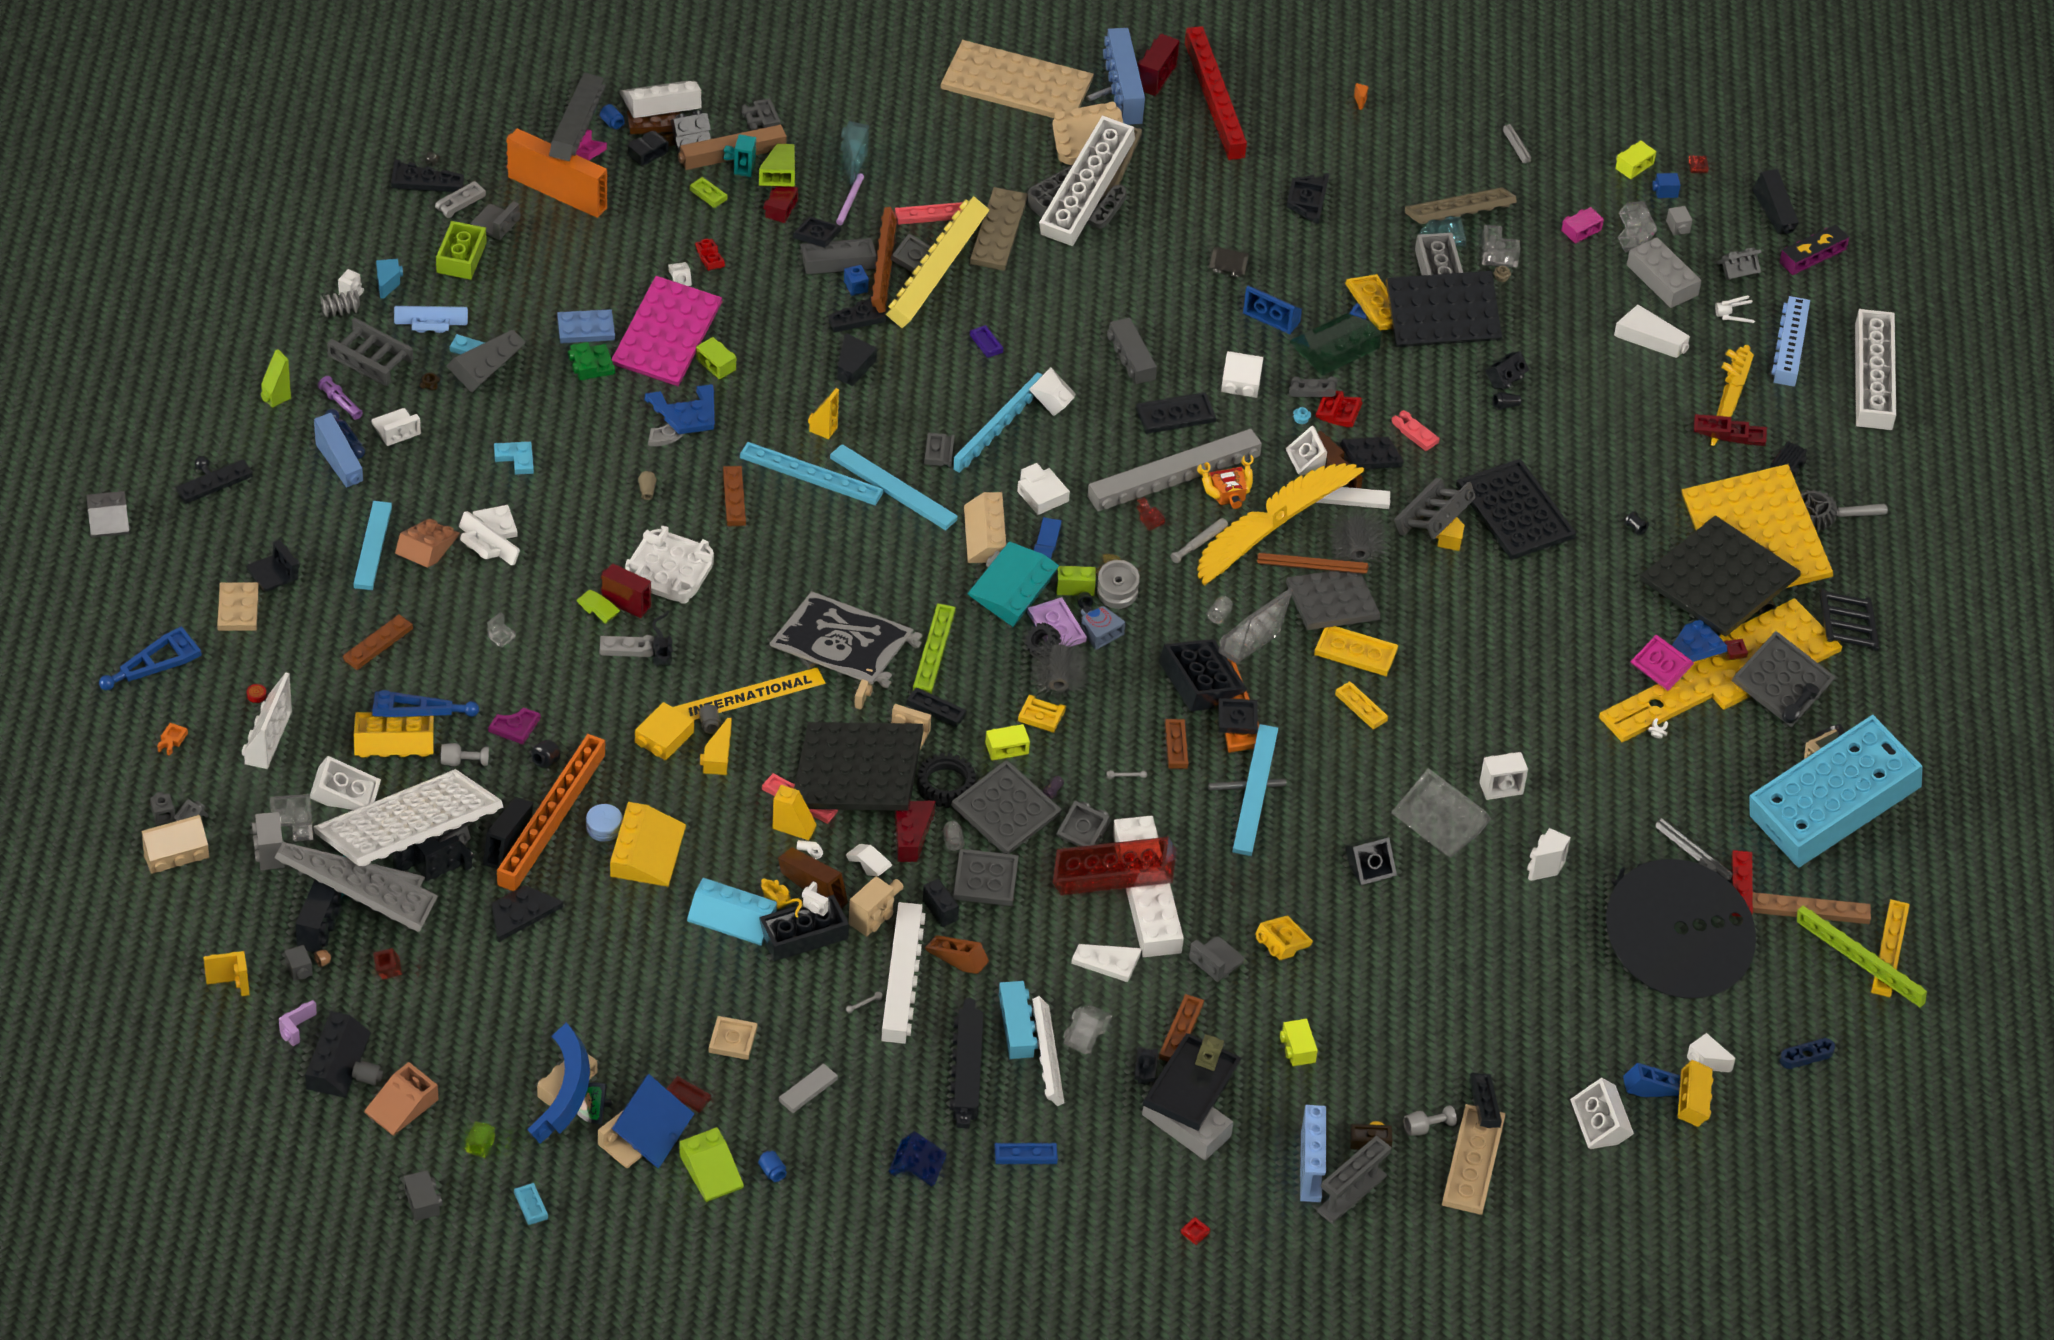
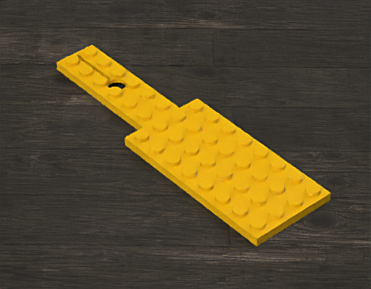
(1713, 675)

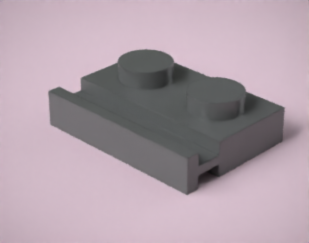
(939, 449)

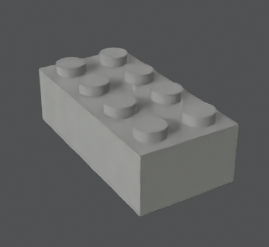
(1437, 254)
(1664, 272)
(1206, 1141)

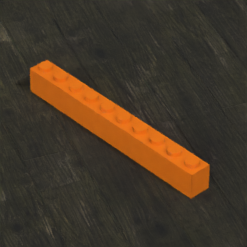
(551, 812)

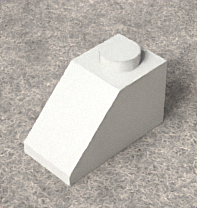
(1711, 1054)

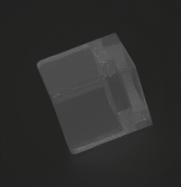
(498, 631)

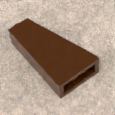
(805, 869)

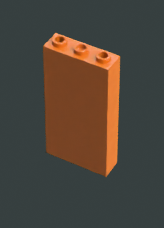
(573, 182)

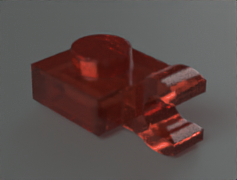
(1149, 516)

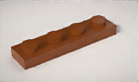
(734, 496)
(377, 642)
(1182, 1024)

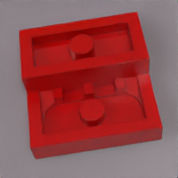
(1339, 409)

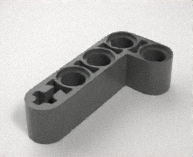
(1043, 193)

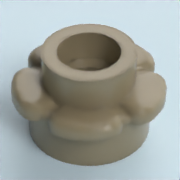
(1502, 273)

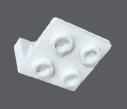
(397, 426)

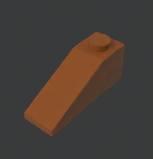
(960, 953)

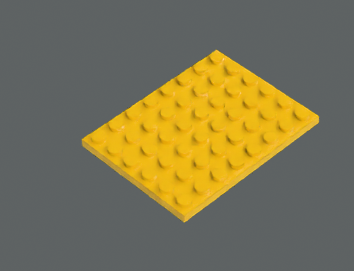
(1767, 510)

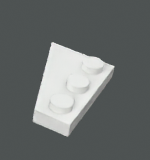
(1107, 960)

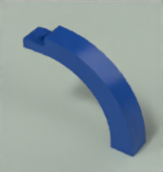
(572, 1089)

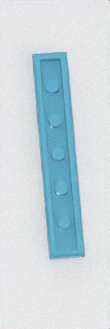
(372, 545)

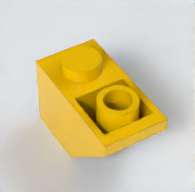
(1452, 535)

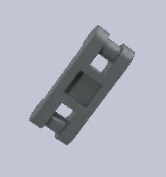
(1313, 387)

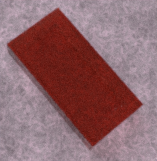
(689, 1094)

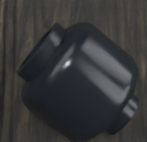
(545, 753)

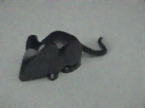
(662, 646)

